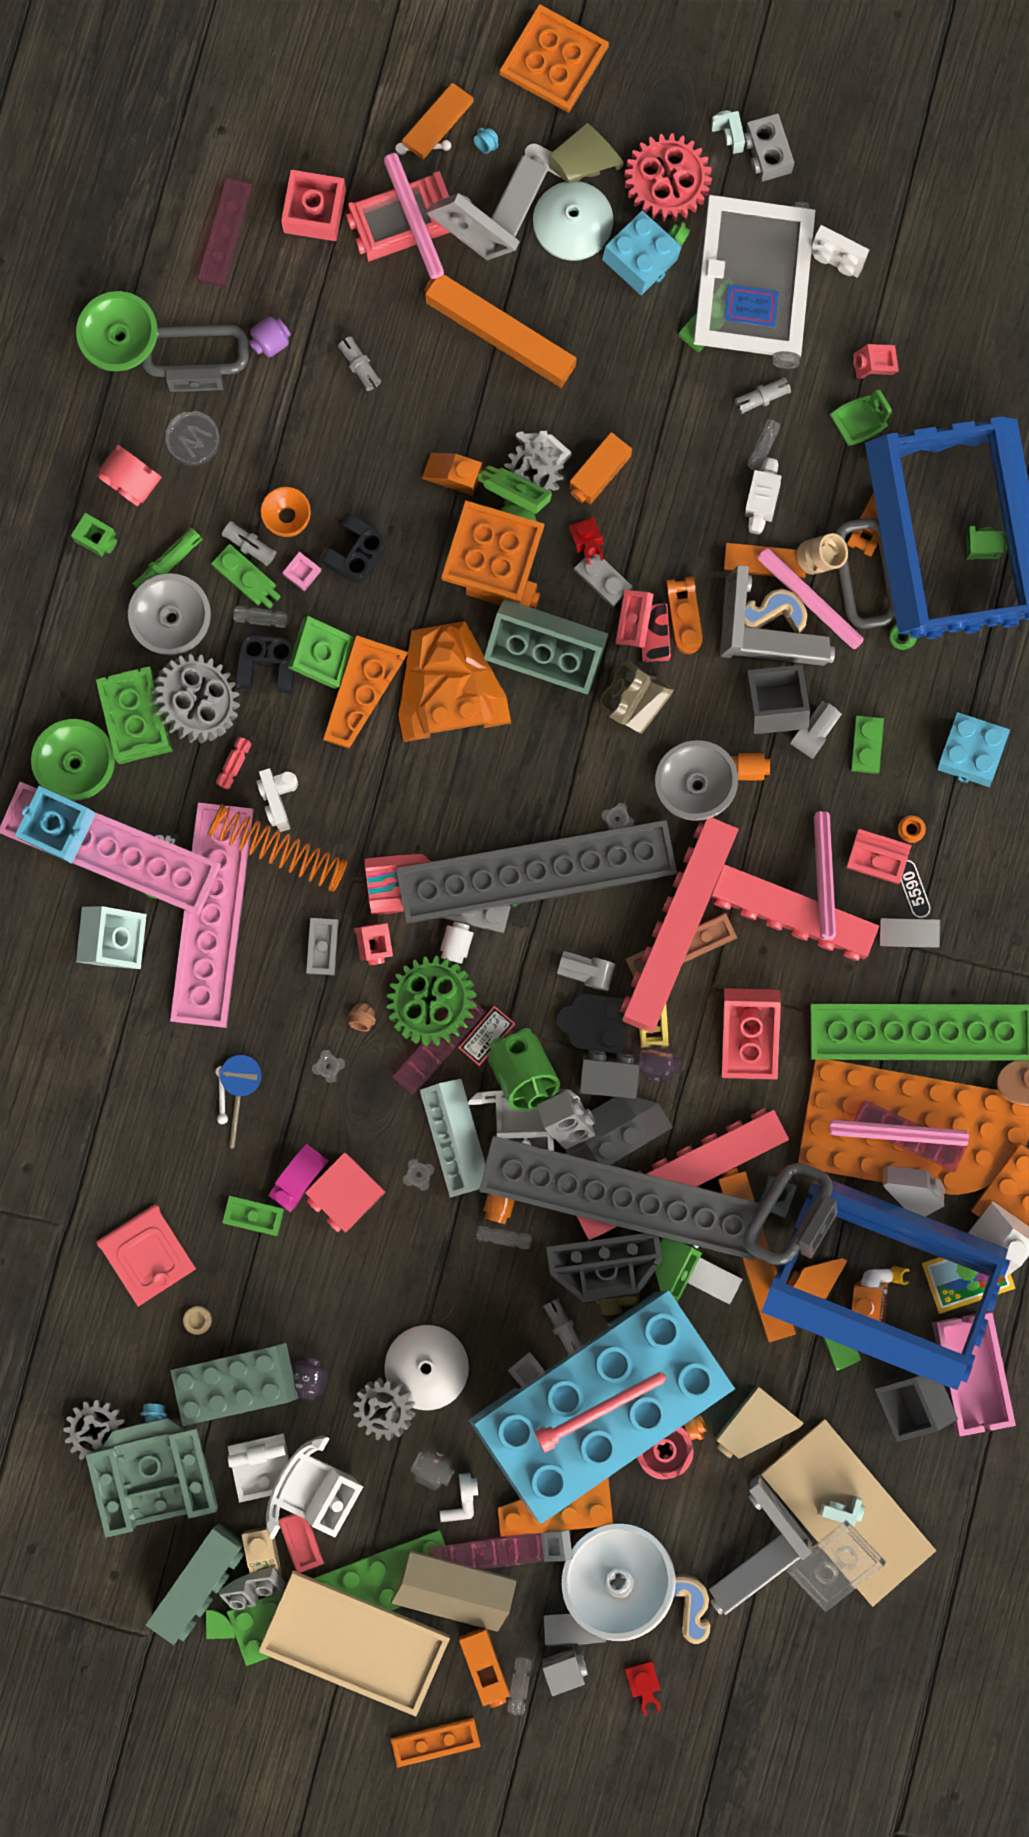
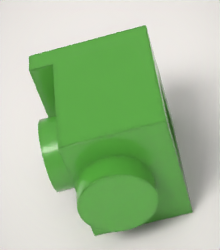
(88, 529)
(985, 543)

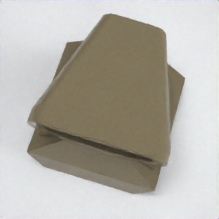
(634, 697)

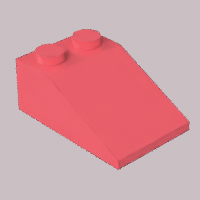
(751, 1033)

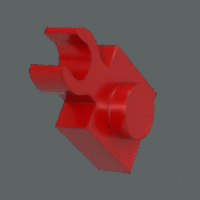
(588, 538)
(643, 1682)

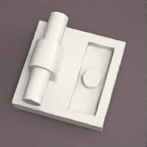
(270, 789)
(257, 1465)

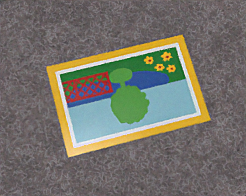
(957, 1285)

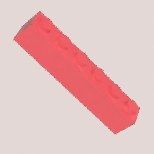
(792, 911)

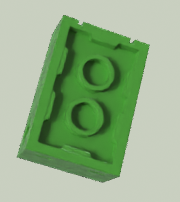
(131, 716)

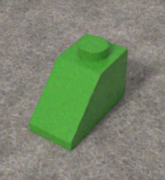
(676, 1266)

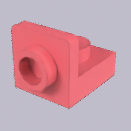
(875, 360)

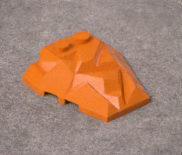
(448, 684)

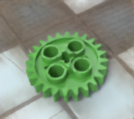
(456, 1001)

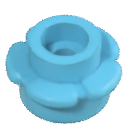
(486, 140)
(153, 1412)

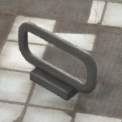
(199, 377)
(846, 584)
(812, 1227)

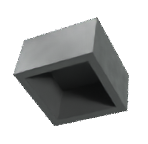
(778, 699)
(609, 1075)
(915, 1406)

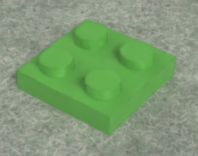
(321, 652)

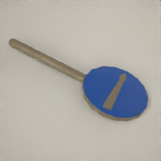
(239, 1077)

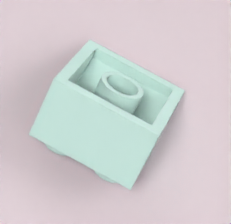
(111, 937)

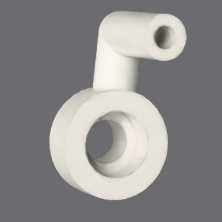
(468, 1489)

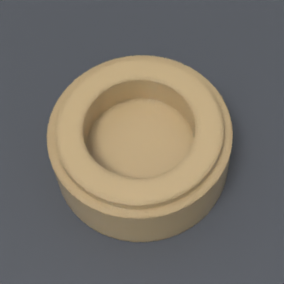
(197, 1320)

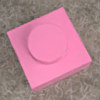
(301, 571)

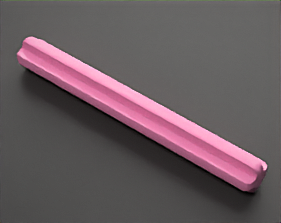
(413, 215)
(810, 598)
(824, 875)
(898, 1132)

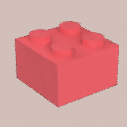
(313, 205)

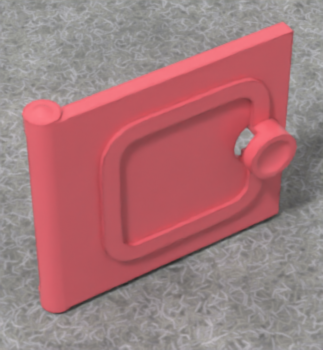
(144, 1249)

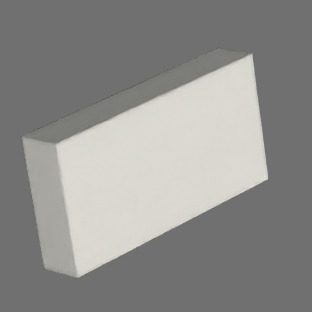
(714, 1281)

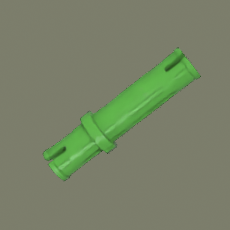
(171, 557)

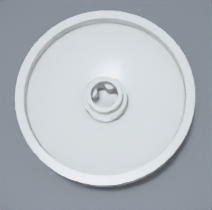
(618, 1582)

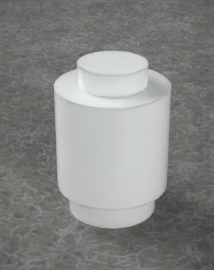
(456, 942)

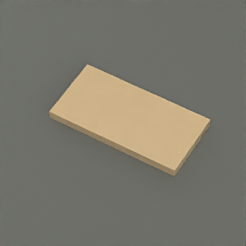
(825, 1470)
(354, 1643)

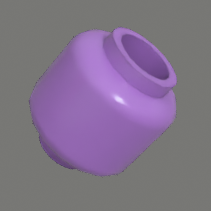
(269, 336)

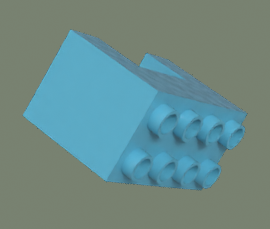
(634, 1347)

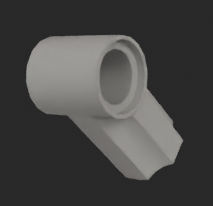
(821, 722)
(593, 972)

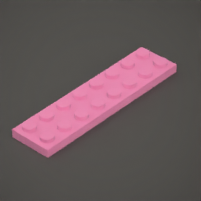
(132, 857)
(211, 938)

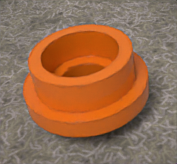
(917, 823)
(696, 1428)

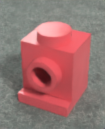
(380, 935)

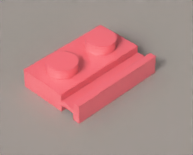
(878, 856)

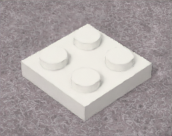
(839, 251)

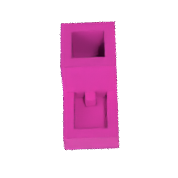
(298, 1177)

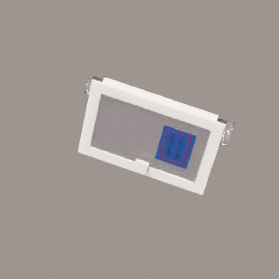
(755, 278)

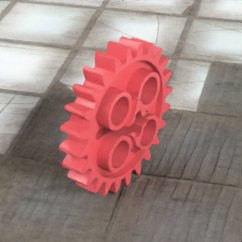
(690, 169)

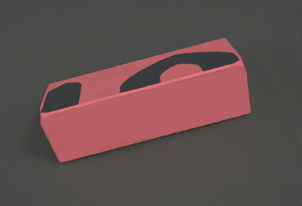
(657, 639)

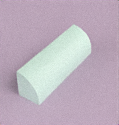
(454, 1136)

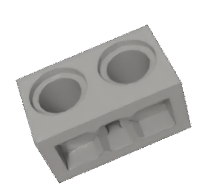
(774, 147)
(566, 1119)
(564, 1671)

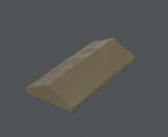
(454, 1591)

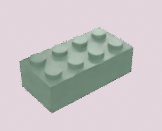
(545, 646)
(234, 1384)
(192, 1589)

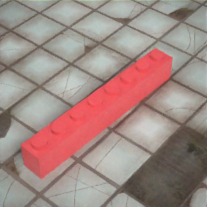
(679, 925)
(711, 1158)

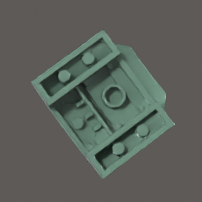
(150, 1476)

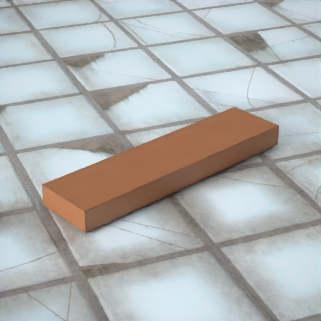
(706, 938)

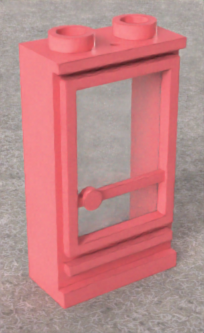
(383, 223)

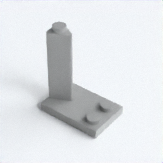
(497, 234)
(762, 642)
(770, 1560)

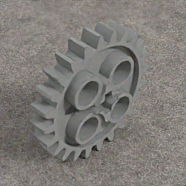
(174, 687)

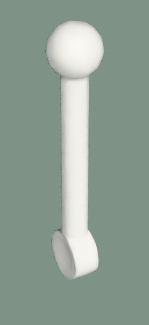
(445, 145)
(222, 1117)

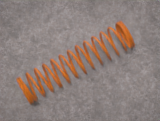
(339, 869)

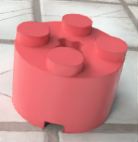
(128, 473)
(669, 1464)

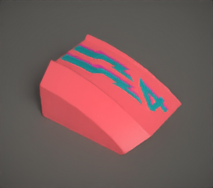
(383, 883)

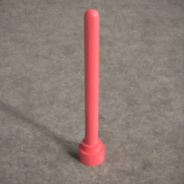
(549, 1436)

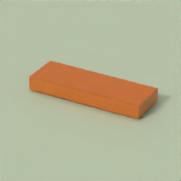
(437, 121)
(748, 556)
(435, 1742)

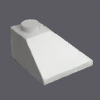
(1006, 1231)

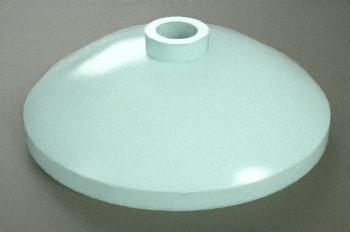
(573, 236)

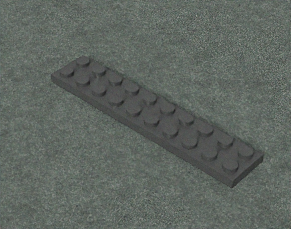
(536, 872)
(618, 1196)

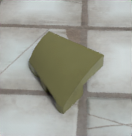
(583, 156)

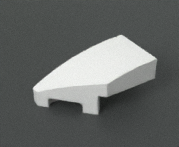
(548, 440)

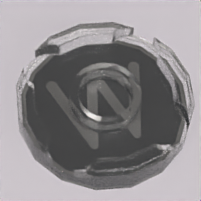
(192, 438)

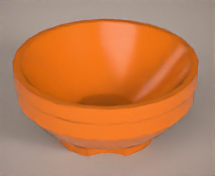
(282, 499)

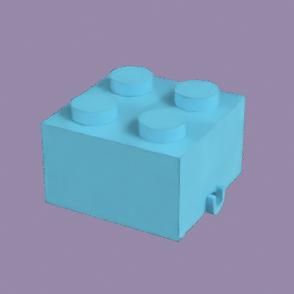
(641, 253)
(973, 749)
(55, 824)

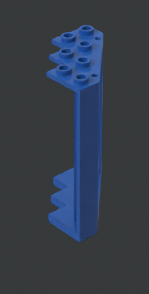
(897, 528)
(875, 1336)

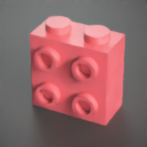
(344, 1193)

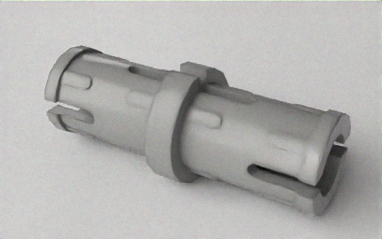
(359, 363)
(762, 395)
(262, 552)
(563, 1326)

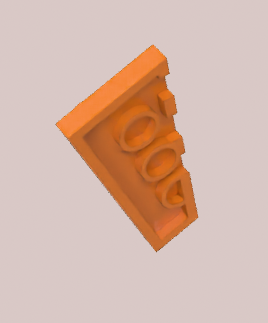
(363, 684)
(587, 1511)

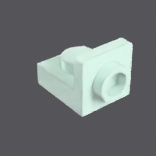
(732, 129)
(837, 1512)

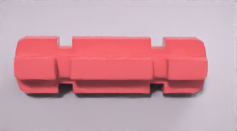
(233, 763)

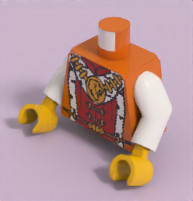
(872, 1291)

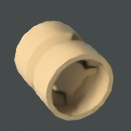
(822, 554)

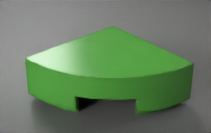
(218, 1625)

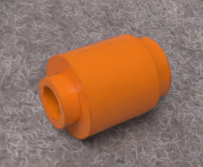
(751, 766)
(498, 1208)

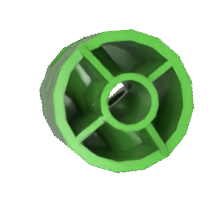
(523, 1070)

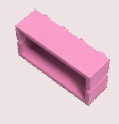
(986, 1393)

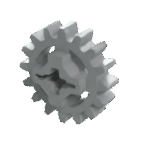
(532, 460)
(89, 1418)
(386, 1421)

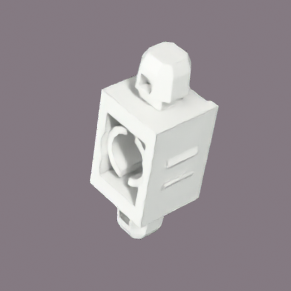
(763, 496)

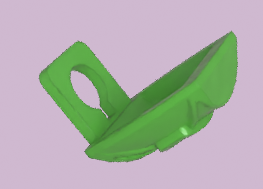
(862, 418)

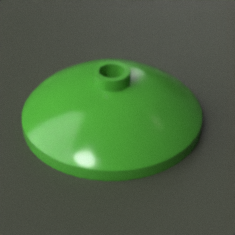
(107, 319)
(66, 743)

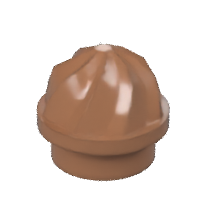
(362, 1017)

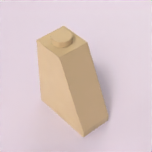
(755, 1425)

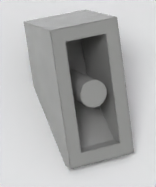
(914, 1189)

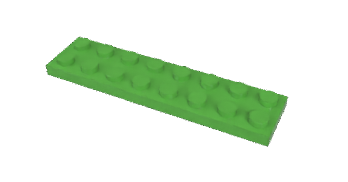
(919, 1032)
(368, 1578)

